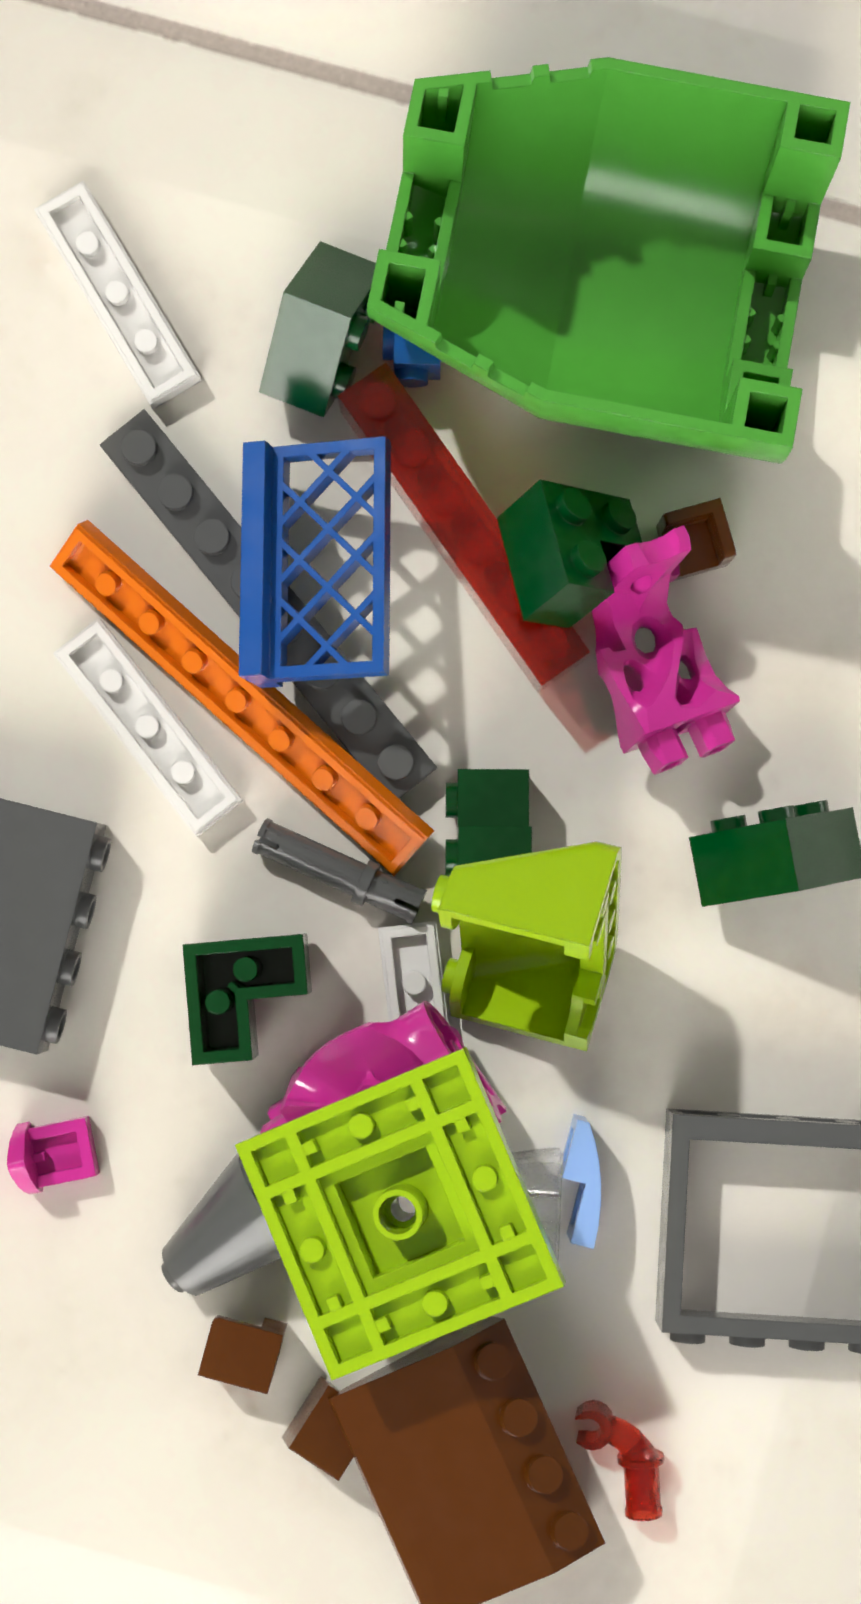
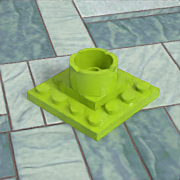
(363, 1265)

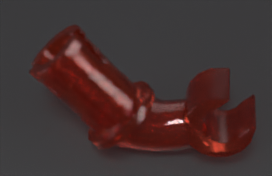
(635, 1455)

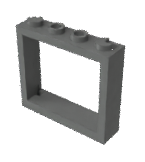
(741, 1328)

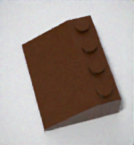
(466, 1467)

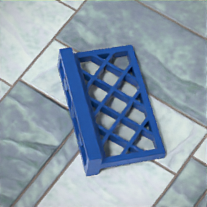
(266, 552)

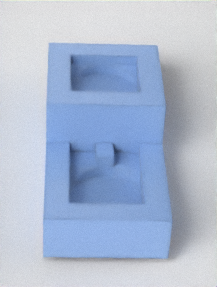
(583, 1166)

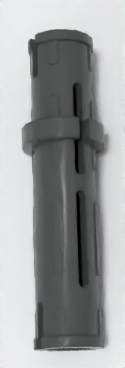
(340, 871)

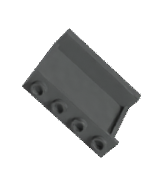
(43, 905)

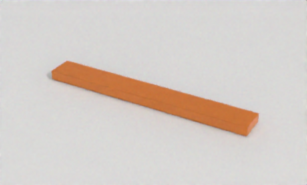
(255, 714)

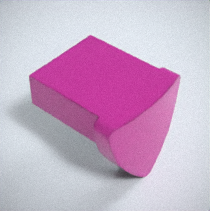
(51, 1154)

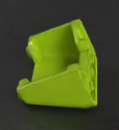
(533, 939)

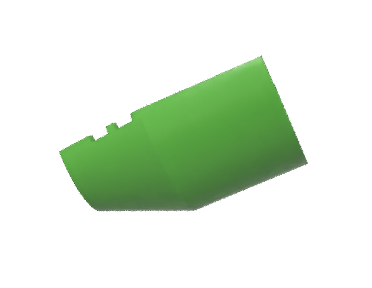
(613, 245)

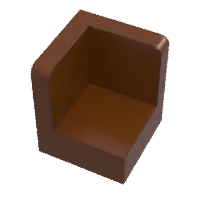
(708, 534)
(243, 1352)
(317, 1434)

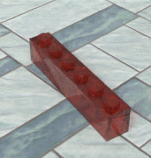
(457, 523)

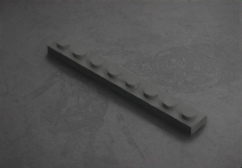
(214, 544)

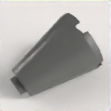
(220, 1237)

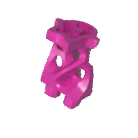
(645, 688)
(368, 1058)

